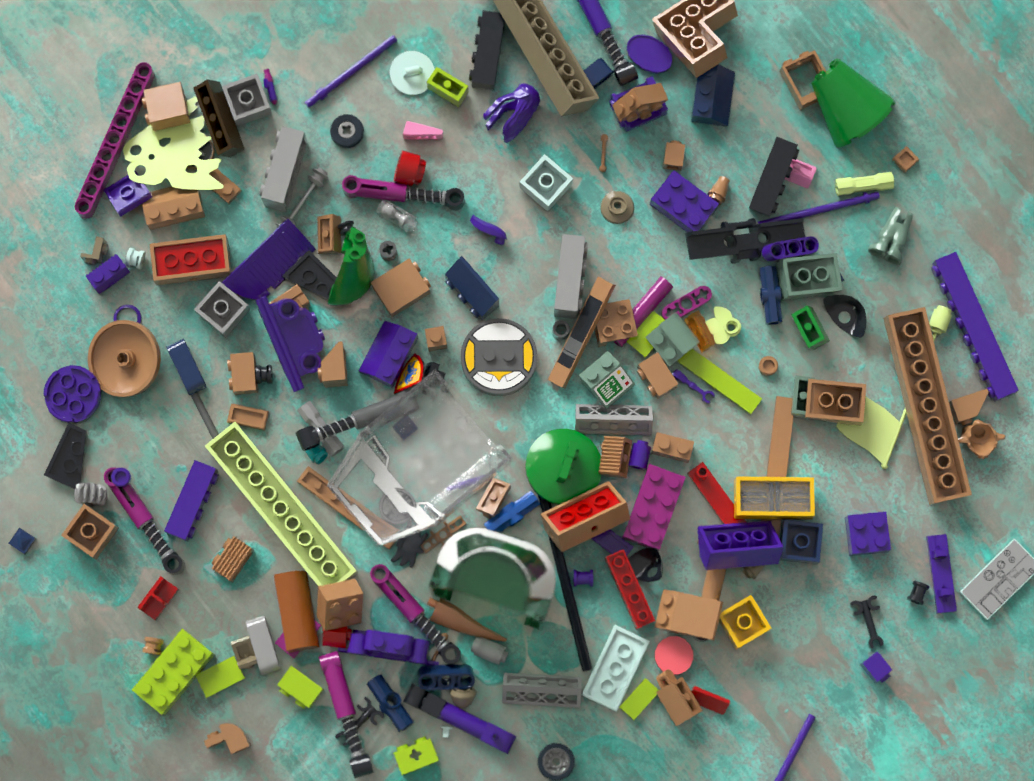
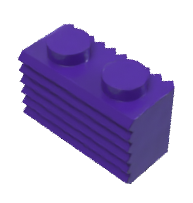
(107, 274)

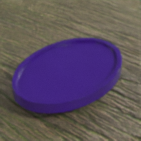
(649, 53)

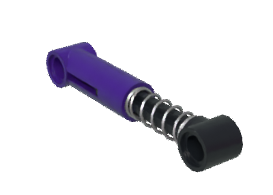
(624, 70)

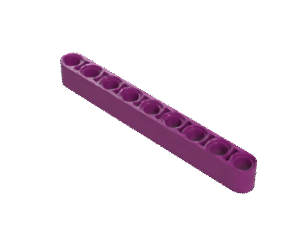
(114, 149)

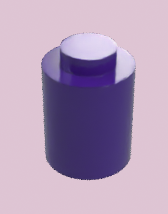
(639, 455)

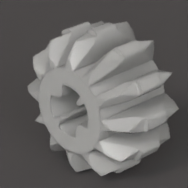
(90, 494)

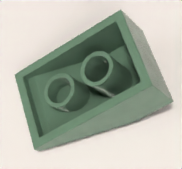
(808, 276)

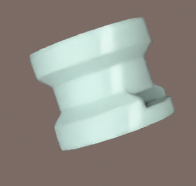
(135, 258)

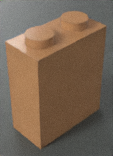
(401, 287)

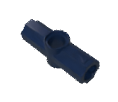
(770, 295)
(384, 693)

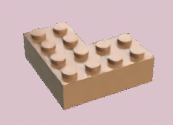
(689, 31)

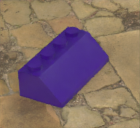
(739, 545)

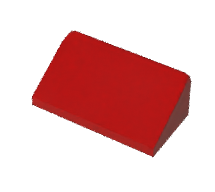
(710, 700)

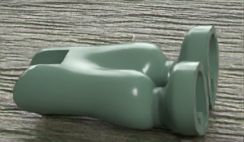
(892, 233)

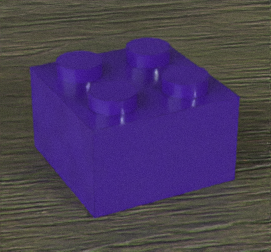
(867, 533)

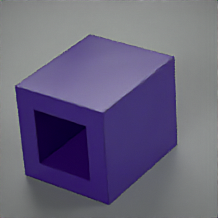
(876, 667)

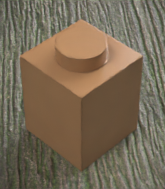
(674, 155)
(436, 338)

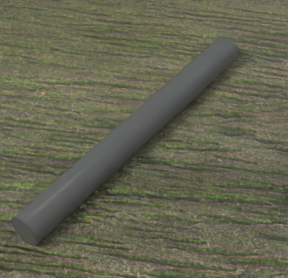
(205, 416)

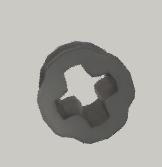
(385, 256)

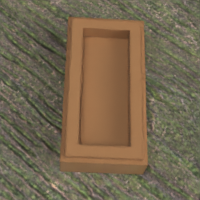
(248, 416)

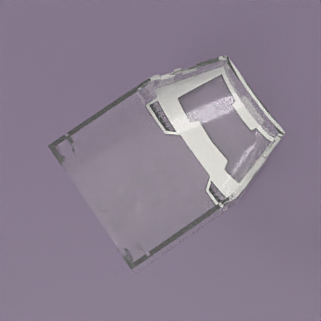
(415, 464)

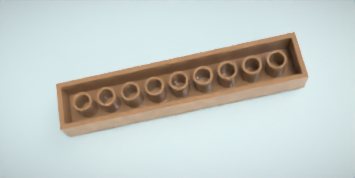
(927, 405)

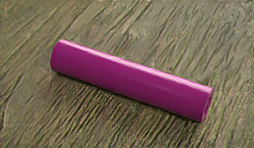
(648, 303)

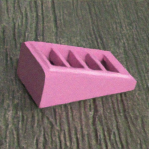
(419, 131)

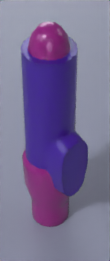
(269, 85)

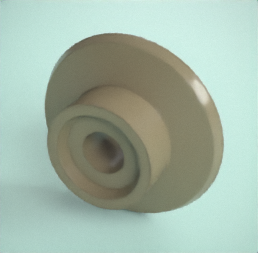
(615, 215)

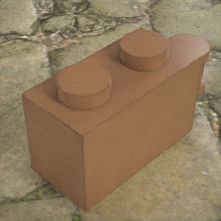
(676, 697)

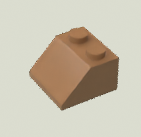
(333, 368)

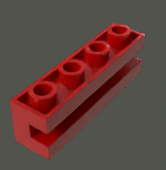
(629, 589)

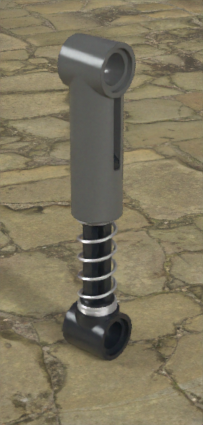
(312, 436)

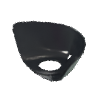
(839, 303)
(644, 561)

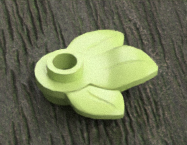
(719, 325)

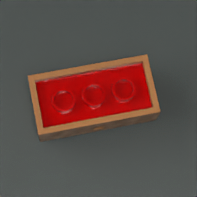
(190, 259)
(585, 516)

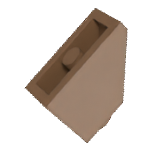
(967, 407)

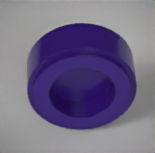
(121, 477)

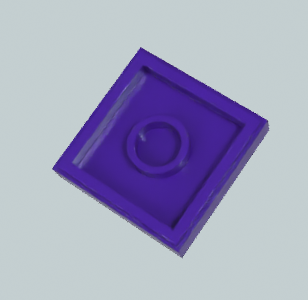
(127, 194)

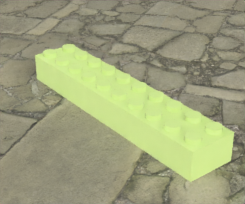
(280, 507)

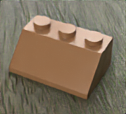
(172, 207)

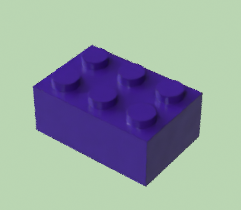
(683, 203)

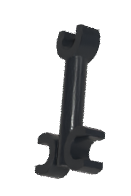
(866, 606)
(369, 712)

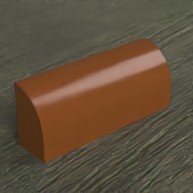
(296, 611)

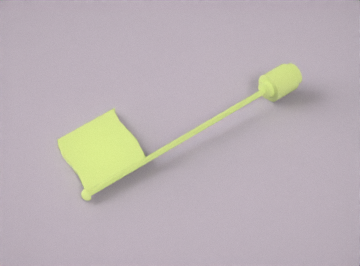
(880, 427)

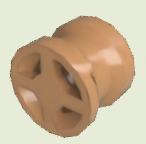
(153, 645)

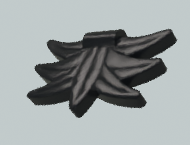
(408, 548)

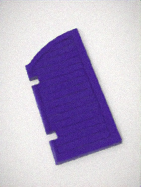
(269, 262)

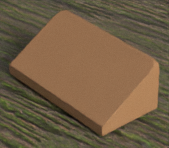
(328, 234)

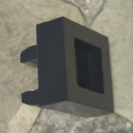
(432, 366)

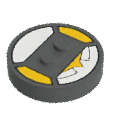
(498, 357)

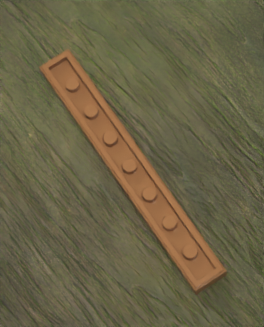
(780, 444)

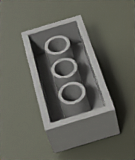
(284, 169)
(569, 276)

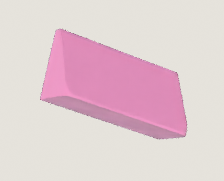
(801, 173)

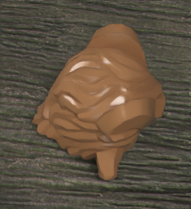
(980, 438)

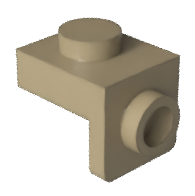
(99, 250)
(244, 652)

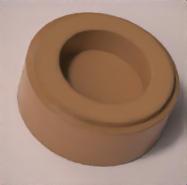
(768, 366)

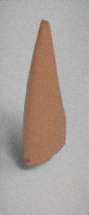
(454, 618)

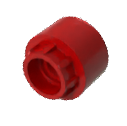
(409, 169)

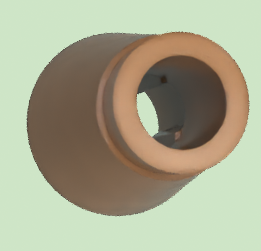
(719, 190)

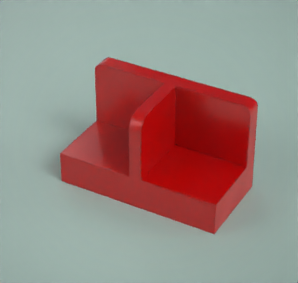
(158, 598)

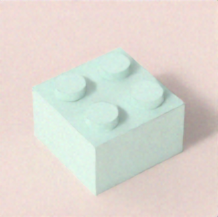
(546, 182)

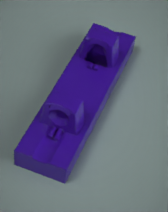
(941, 573)

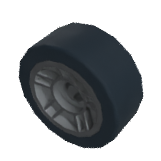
(559, 751)

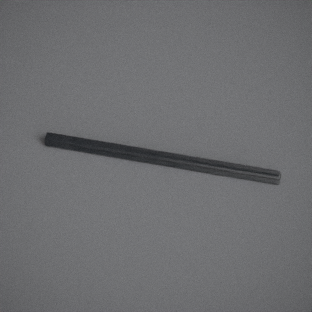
(569, 599)

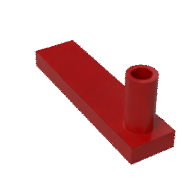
(713, 494)

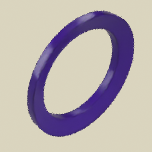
(128, 306)

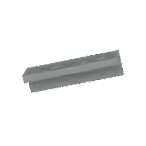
(613, 422)
(542, 686)

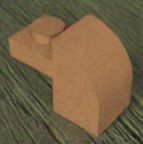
(232, 734)

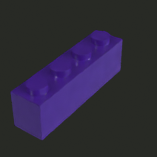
(191, 501)

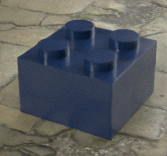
(801, 541)

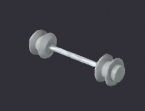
(316, 180)

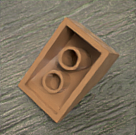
(836, 401)
(688, 614)

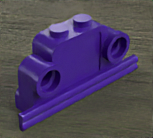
(293, 337)
(389, 646)

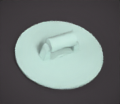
(410, 72)

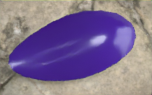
(490, 229)

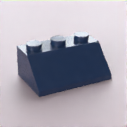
(713, 96)
(471, 289)

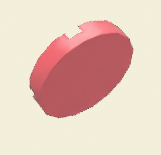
(674, 654)

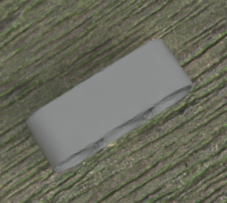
(263, 645)

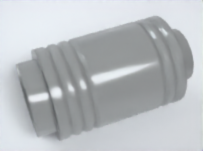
(489, 650)

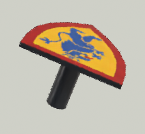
(411, 374)

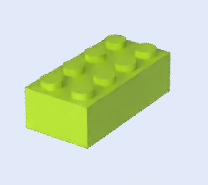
(173, 672)

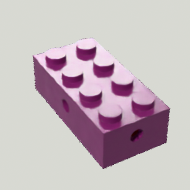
(653, 507)

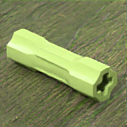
(879, 182)

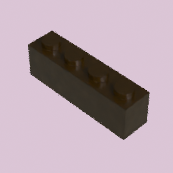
(218, 118)

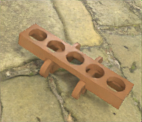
(440, 540)

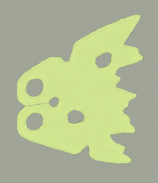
(175, 157)

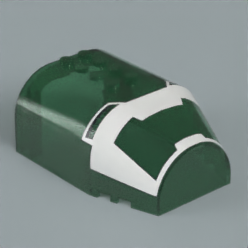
(496, 571)

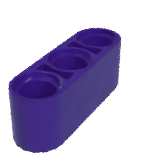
(798, 248)

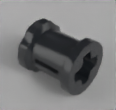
(918, 592)

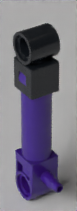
(459, 718)

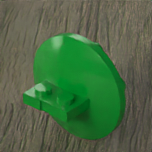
(562, 465)

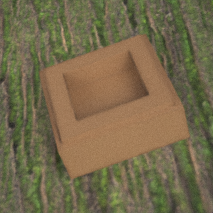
(905, 159)

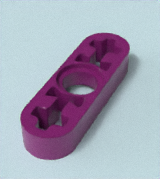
(696, 292)

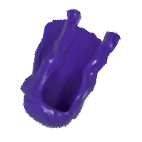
(525, 104)

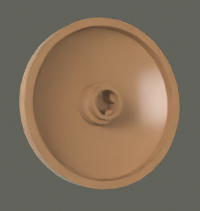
(124, 358)

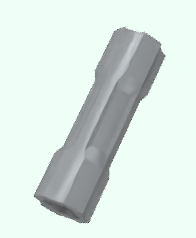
(313, 418)

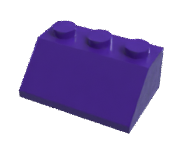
(388, 353)

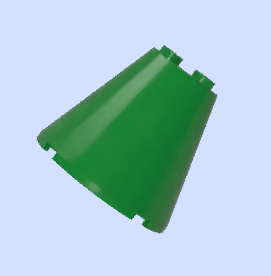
(849, 102)
(355, 271)

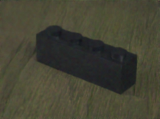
(488, 50)
(773, 176)

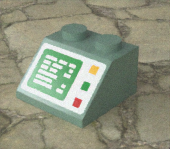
(606, 380)

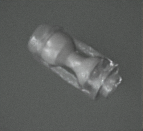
(390, 211)

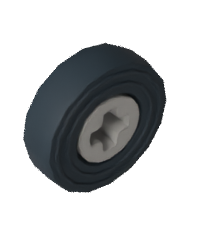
(347, 140)

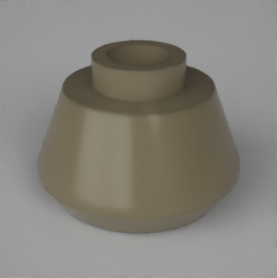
(463, 697)

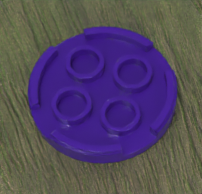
(72, 394)

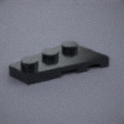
(311, 275)
(68, 457)

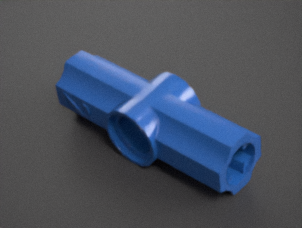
(512, 513)

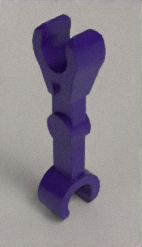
(679, 376)

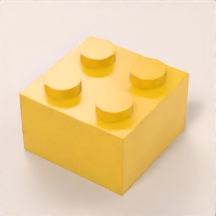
(743, 622)

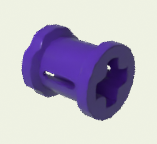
(583, 577)

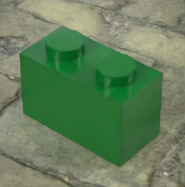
(810, 327)

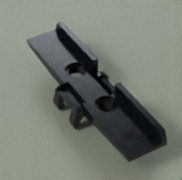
(743, 246)

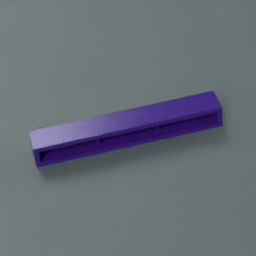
(974, 326)

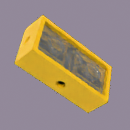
(774, 498)

